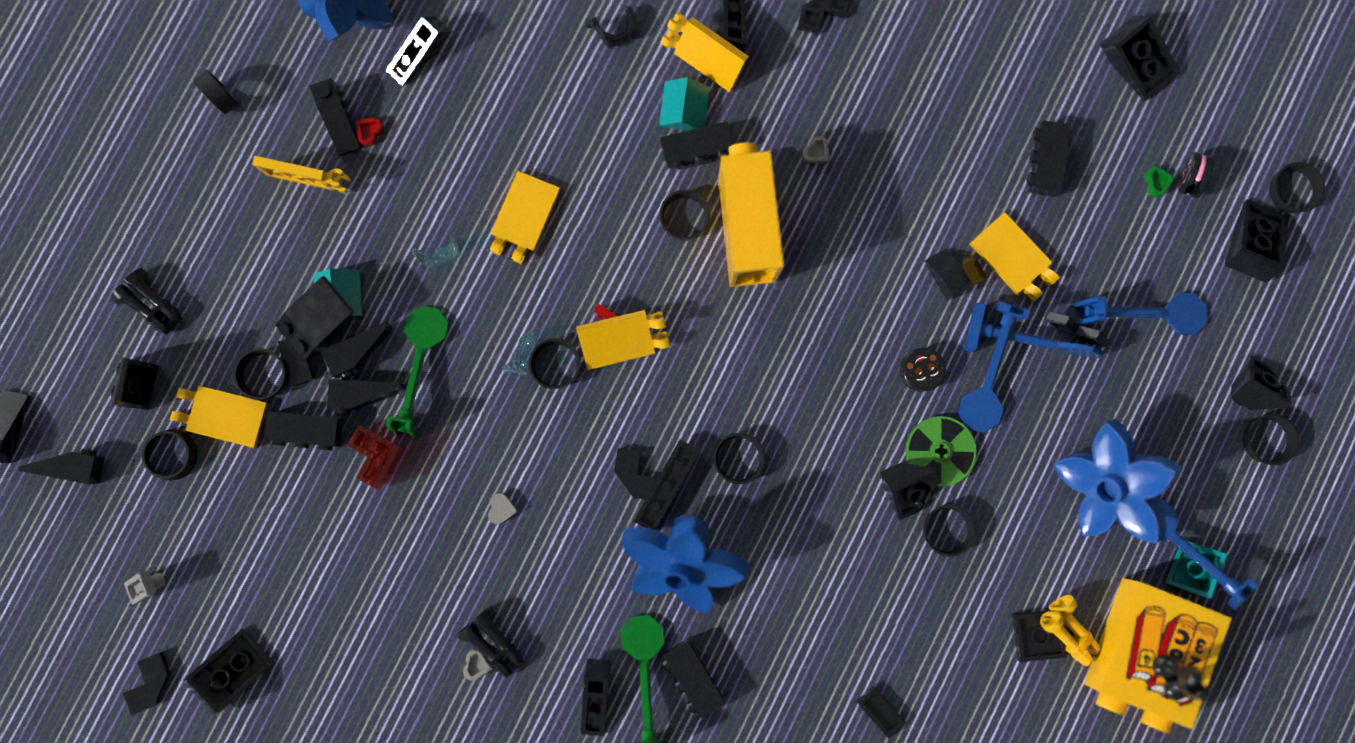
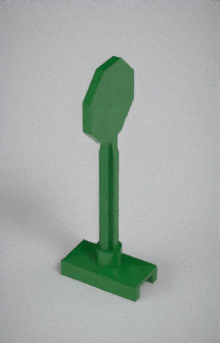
(425, 330)
(642, 640)

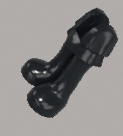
(153, 317)
(485, 623)
(1186, 680)

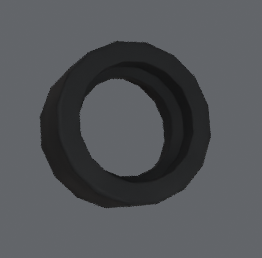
(216, 92)

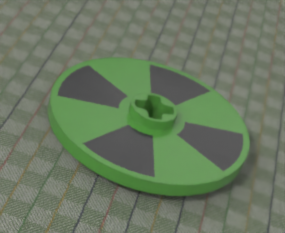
(953, 437)

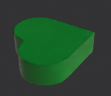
(1158, 181)

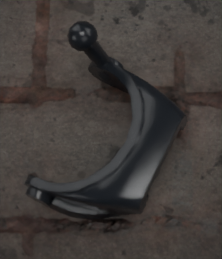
(615, 40)

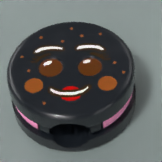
(1196, 175)
(922, 369)

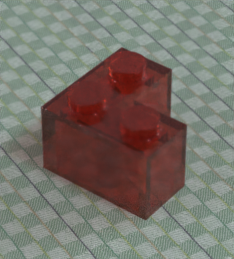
(381, 455)

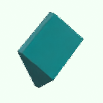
(684, 104)
(347, 284)
(1192, 578)

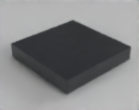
(1033, 641)

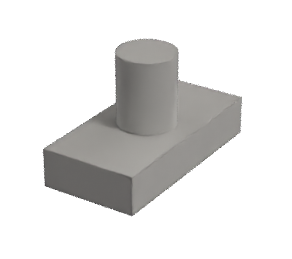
(143, 586)

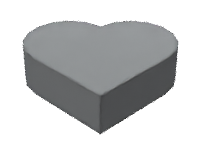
(817, 151)
(501, 509)
(476, 665)

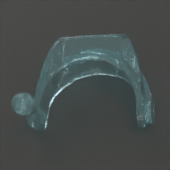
(438, 257)
(523, 368)

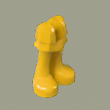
(1082, 642)

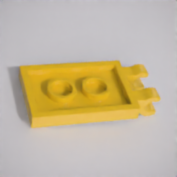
(705, 50)
(302, 174)
(523, 215)
(1014, 257)
(621, 338)
(223, 415)

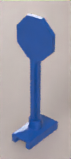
(1184, 313)
(979, 328)
(981, 408)
(1234, 588)

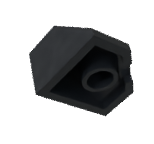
(954, 272)
(1258, 388)
(908, 487)

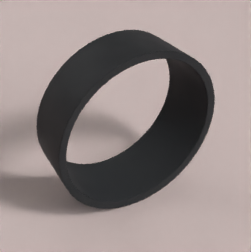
(1315, 178)
(684, 193)
(542, 345)
(240, 366)
(1291, 435)
(191, 456)
(761, 458)
(971, 531)

